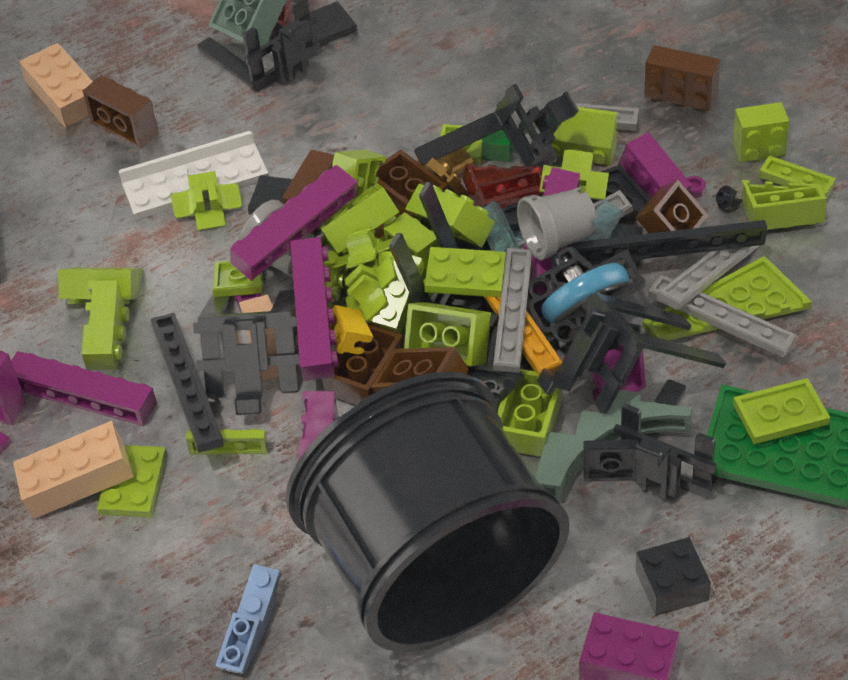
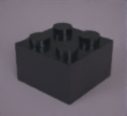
(672, 576)

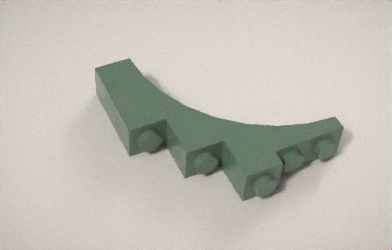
(564, 452)

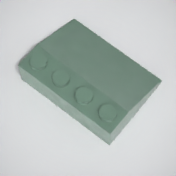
(238, 16)

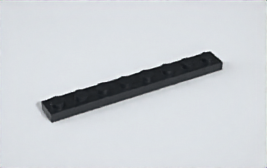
(675, 242)
(187, 383)

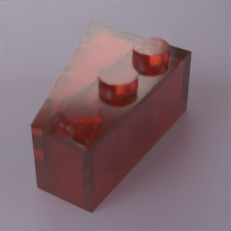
(501, 184)

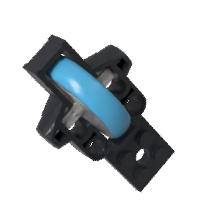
(565, 303)

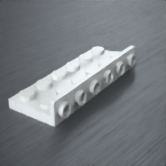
(153, 182)

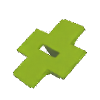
(591, 182)
(191, 202)
(362, 248)
(365, 291)

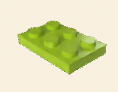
(465, 272)
(781, 410)
(136, 495)

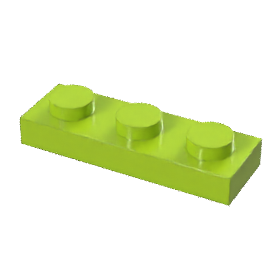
(786, 172)
(235, 442)

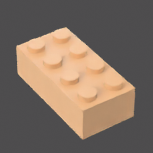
(57, 83)
(72, 469)

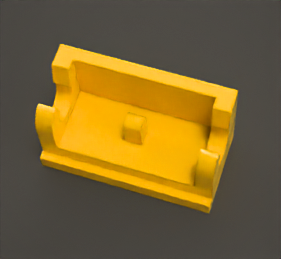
(349, 329)

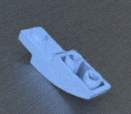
(250, 621)

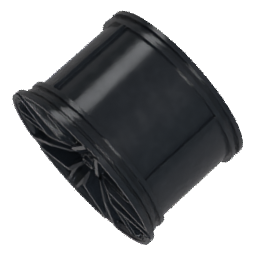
(426, 510)

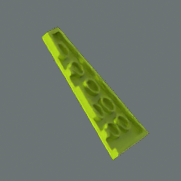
(753, 289)

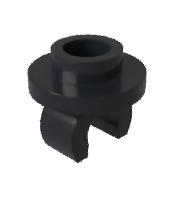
(726, 198)

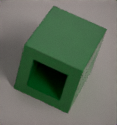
(497, 147)

